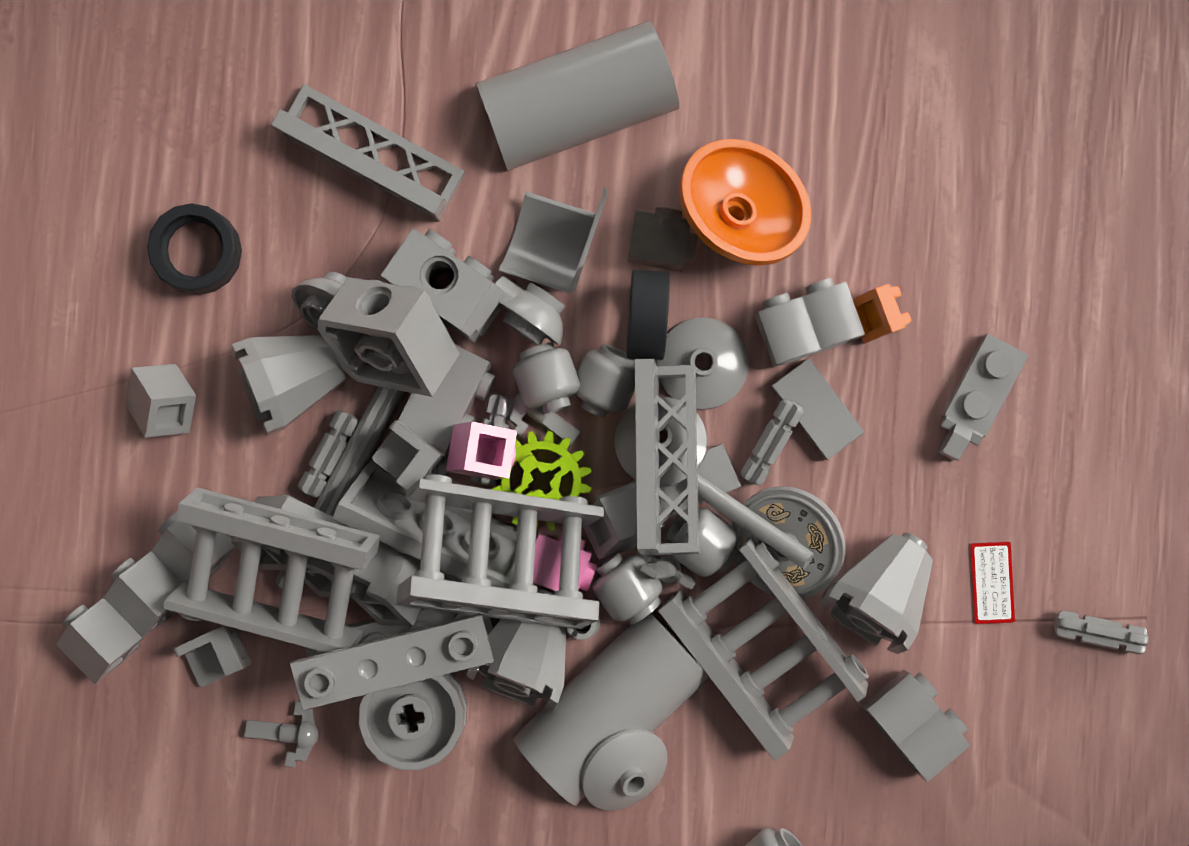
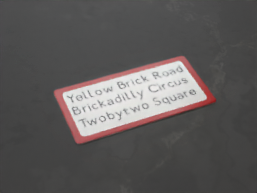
(992, 582)

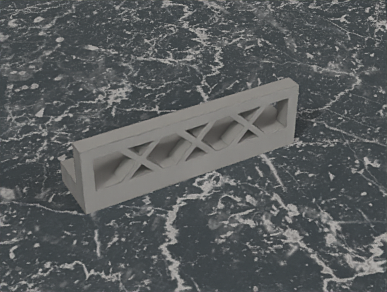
(358, 162)
(648, 458)

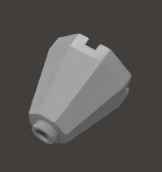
(286, 376)
(884, 592)
(526, 661)

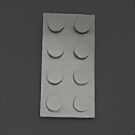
(379, 507)

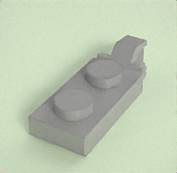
(980, 395)

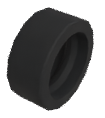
(164, 230)
(648, 314)

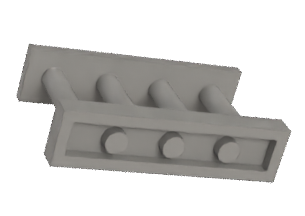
(301, 539)
(474, 594)
(394, 656)
(746, 688)

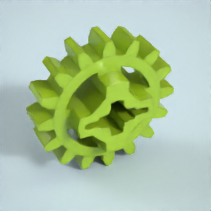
(529, 463)

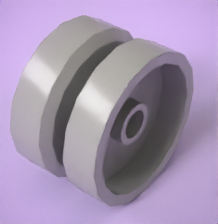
(410, 742)

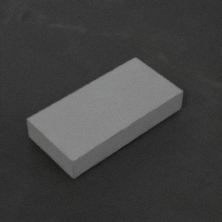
(824, 415)

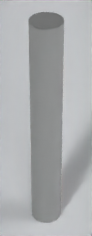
(754, 523)

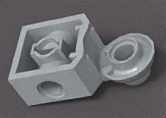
(472, 297)
(379, 331)

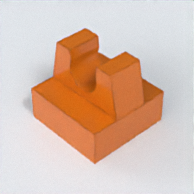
(880, 312)

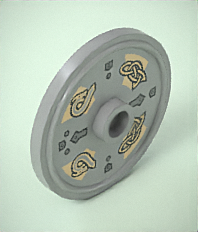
(807, 522)

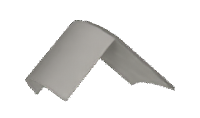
(551, 242)

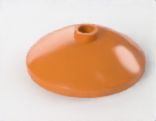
(744, 202)

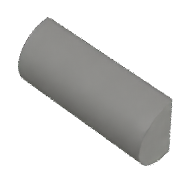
(579, 95)
(625, 687)

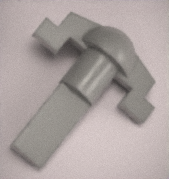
(551, 422)
(666, 570)
(303, 735)

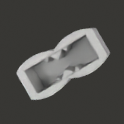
(808, 323)
(916, 724)

